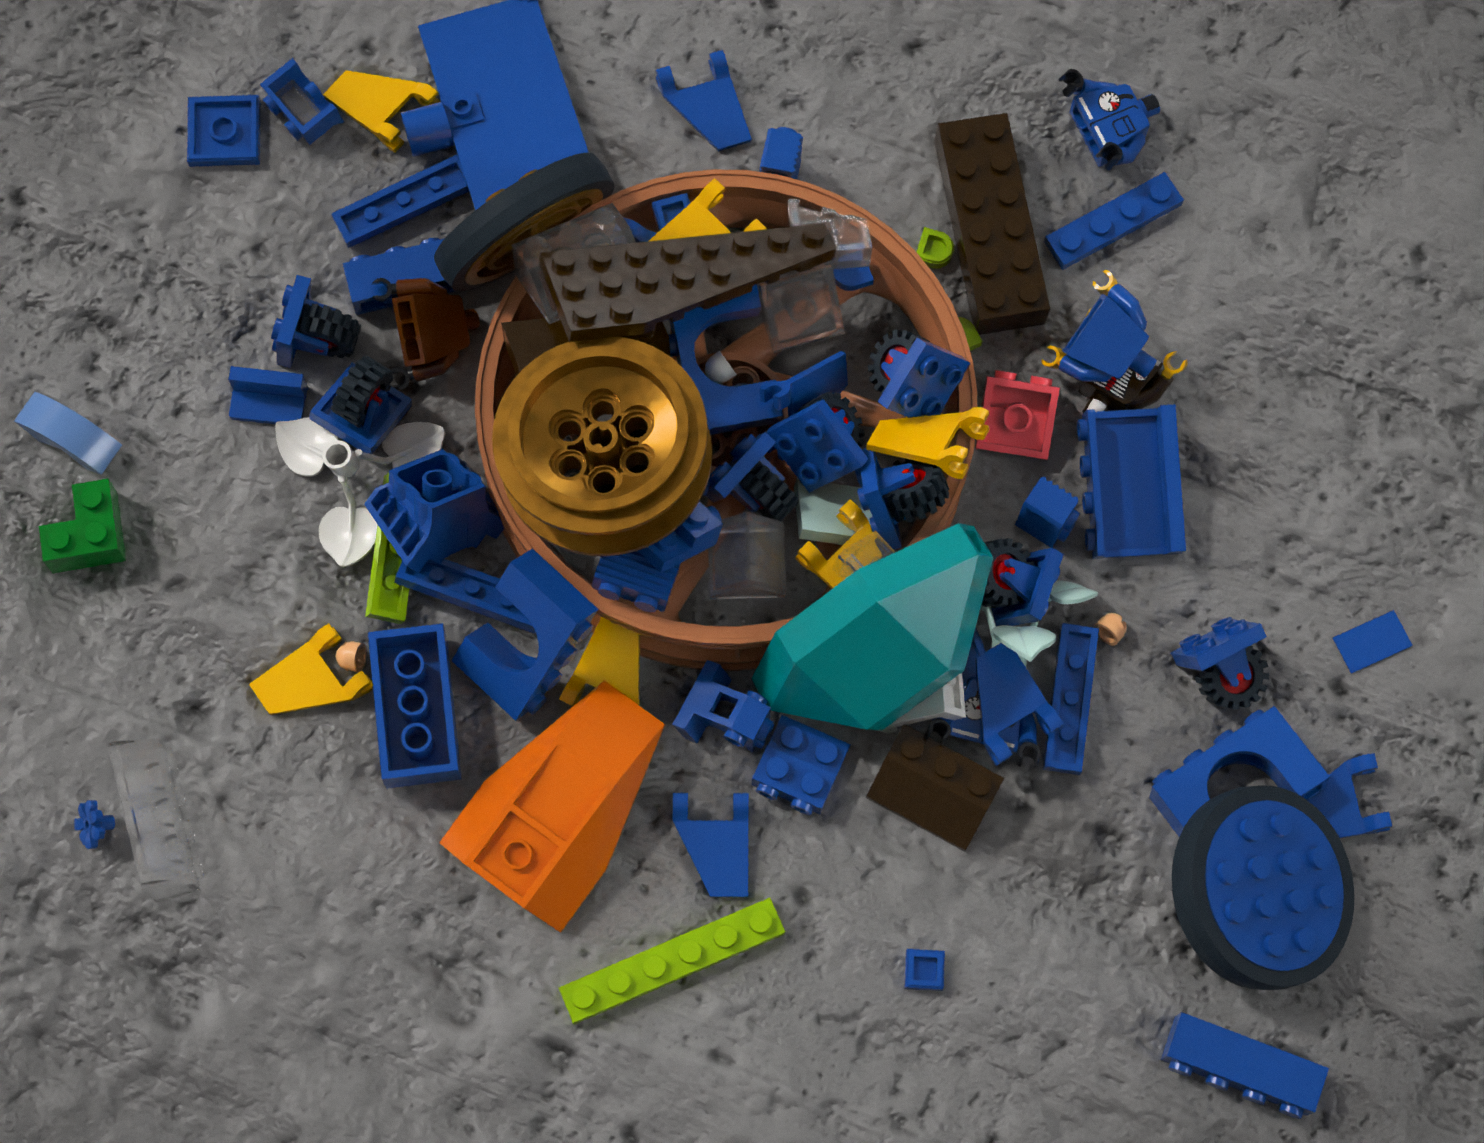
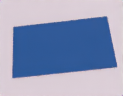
(1372, 641)

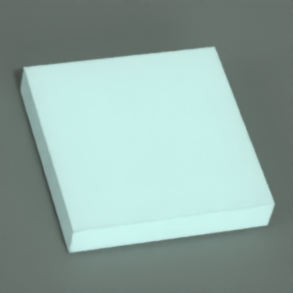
(819, 509)

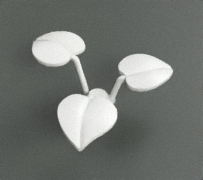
(307, 447)

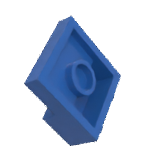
(689, 539)
(799, 766)

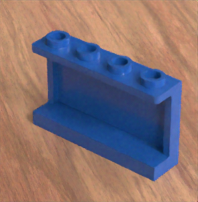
(1132, 482)

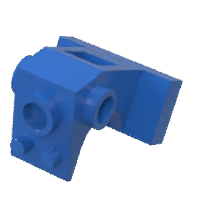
(747, 723)

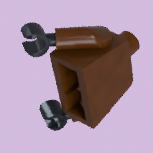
(429, 326)

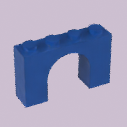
(725, 406)
(560, 622)
(1262, 742)

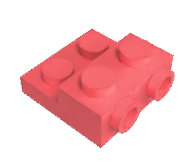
(1019, 415)

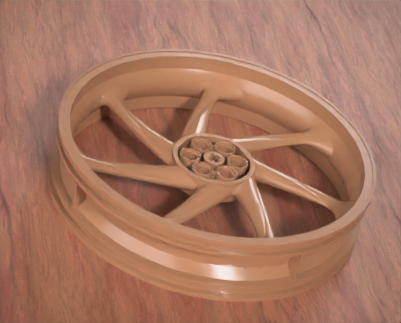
(748, 195)

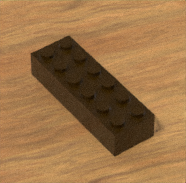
(991, 224)

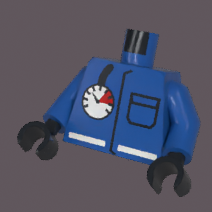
(1109, 118)
(1020, 734)

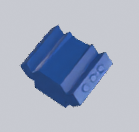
(434, 509)

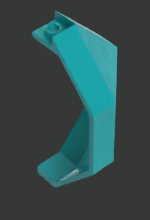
(881, 635)

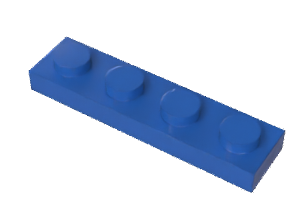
(401, 201)
(1113, 220)
(463, 588)
(1071, 698)

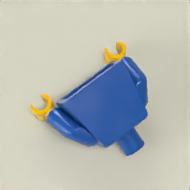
(1107, 339)

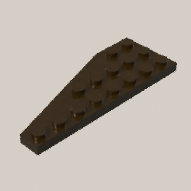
(642, 283)

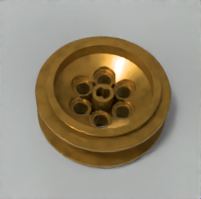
(565, 396)

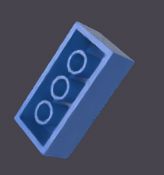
(414, 706)

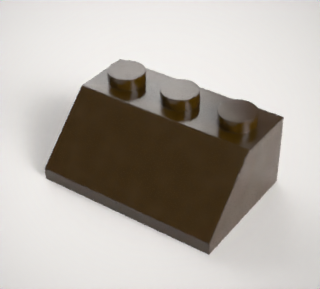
(934, 787)

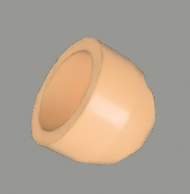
(1111, 628)
(351, 656)

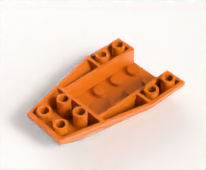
(559, 806)

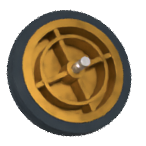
(541, 199)

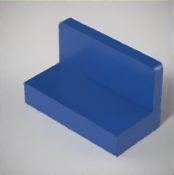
(266, 395)

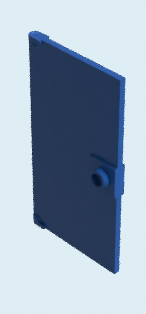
(501, 93)

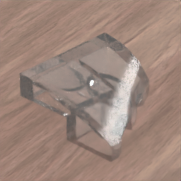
(847, 231)

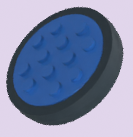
(1263, 888)

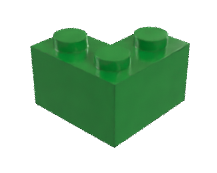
(91, 538)

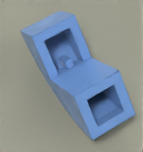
(67, 430)

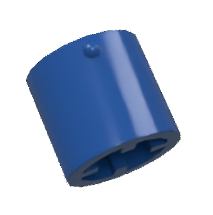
(427, 129)

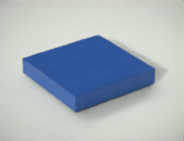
(223, 130)

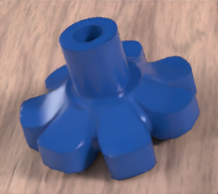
(92, 824)

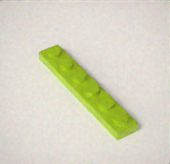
(671, 961)

